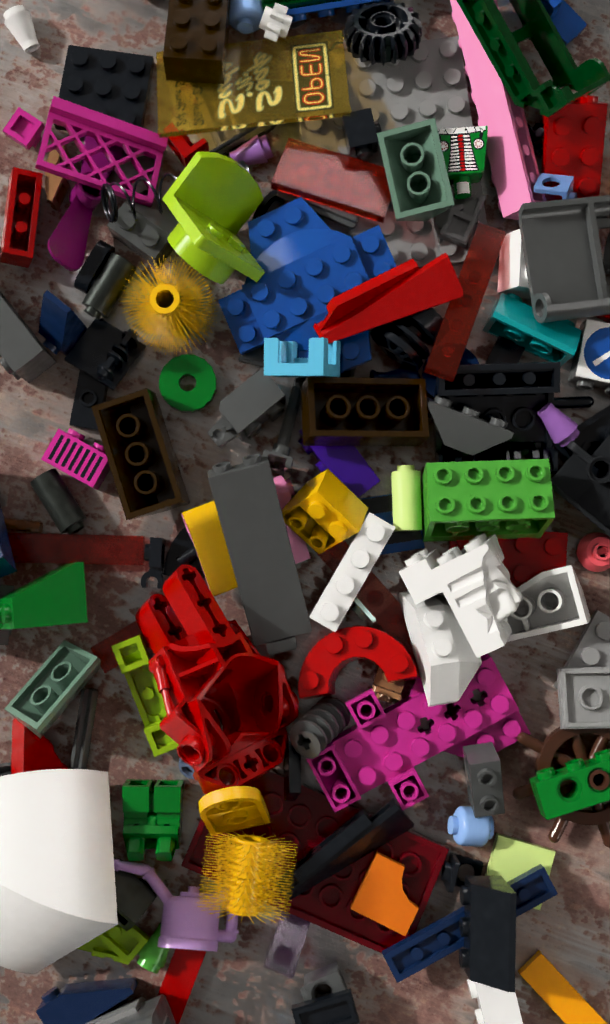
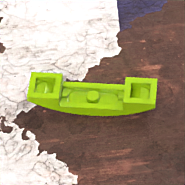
(133, 662)

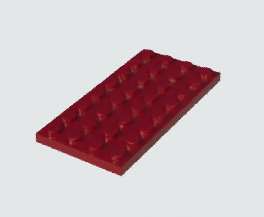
(328, 903)

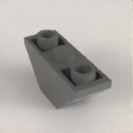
(464, 428)

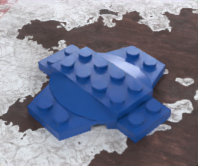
(303, 272)

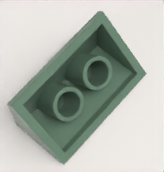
(416, 171)
(53, 687)

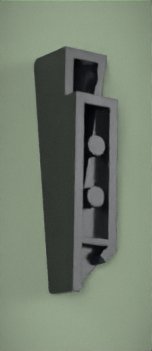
(346, 845)

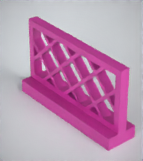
(102, 129)

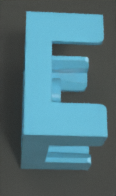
(282, 359)

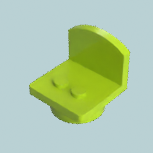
(211, 205)

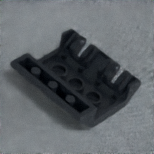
(508, 393)

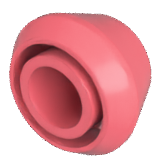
(589, 554)

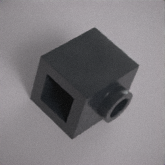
(361, 134)

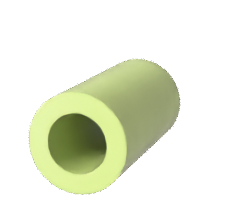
(406, 499)

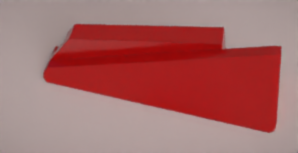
(390, 297)

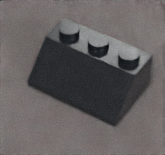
(488, 931)

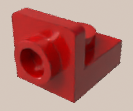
(183, 147)

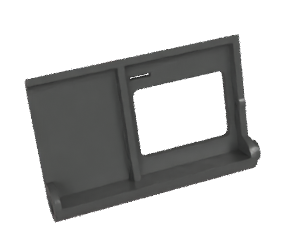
(565, 257)

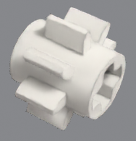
(275, 22)

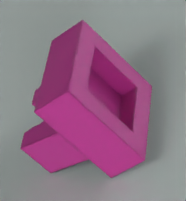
(24, 129)

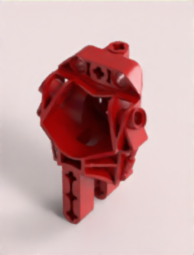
(211, 666)

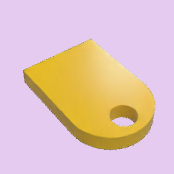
(233, 809)

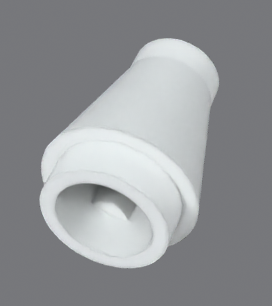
(21, 26)

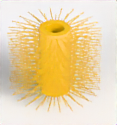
(170, 306)
(247, 875)

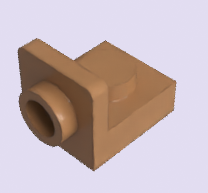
(385, 690)

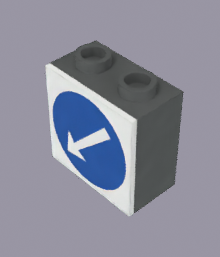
(592, 359)

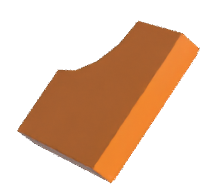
(383, 896)

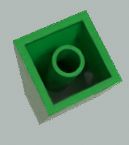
(47, 600)

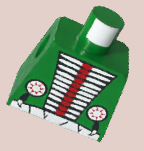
(464, 157)

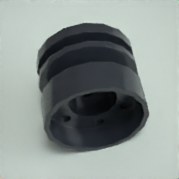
(406, 337)

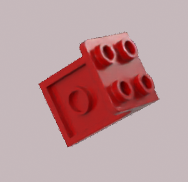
(576, 145)

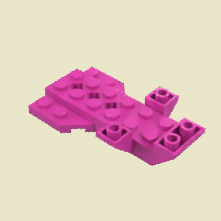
(389, 744)

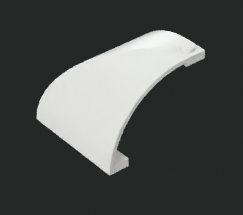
(54, 865)

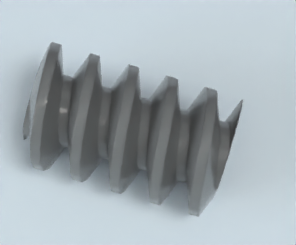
(319, 727)

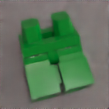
(154, 829)

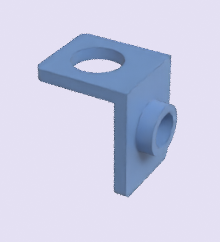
(564, 188)

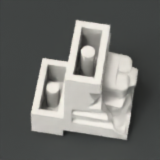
(473, 585)

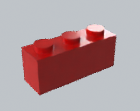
(21, 217)

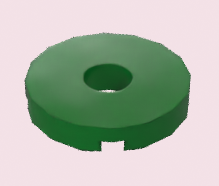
(185, 366)

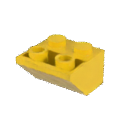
(324, 512)

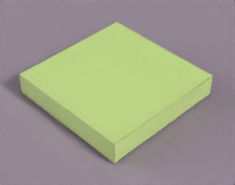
(514, 857)

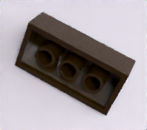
(140, 454)

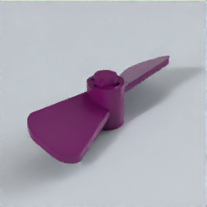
(70, 236)

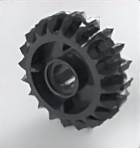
(383, 32)

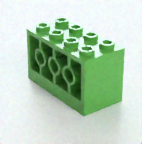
(487, 498)

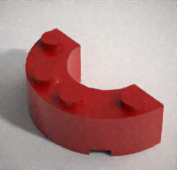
(348, 645)

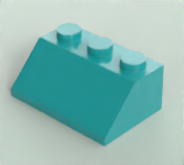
(516, 322)

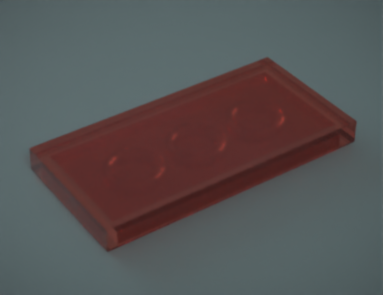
(333, 180)

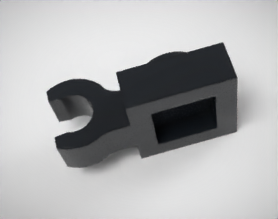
(155, 555)

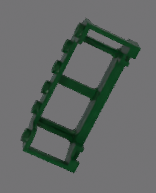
(512, 66)

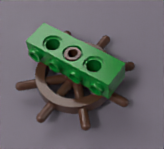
(587, 774)

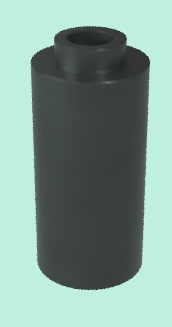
(108, 286)
(59, 502)

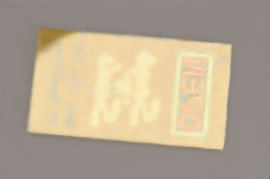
(262, 87)

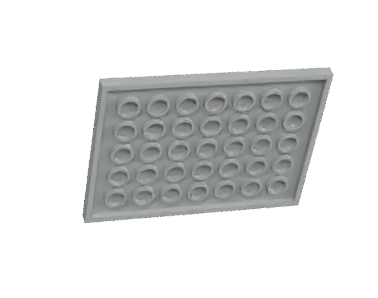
(402, 94)

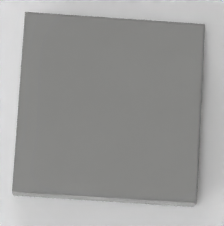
(584, 697)

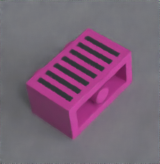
(77, 458)

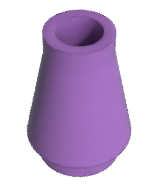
(254, 151)
(558, 425)

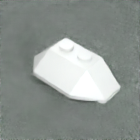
(440, 648)

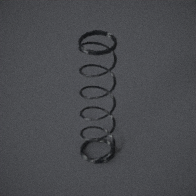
(107, 191)

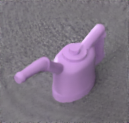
(182, 921)

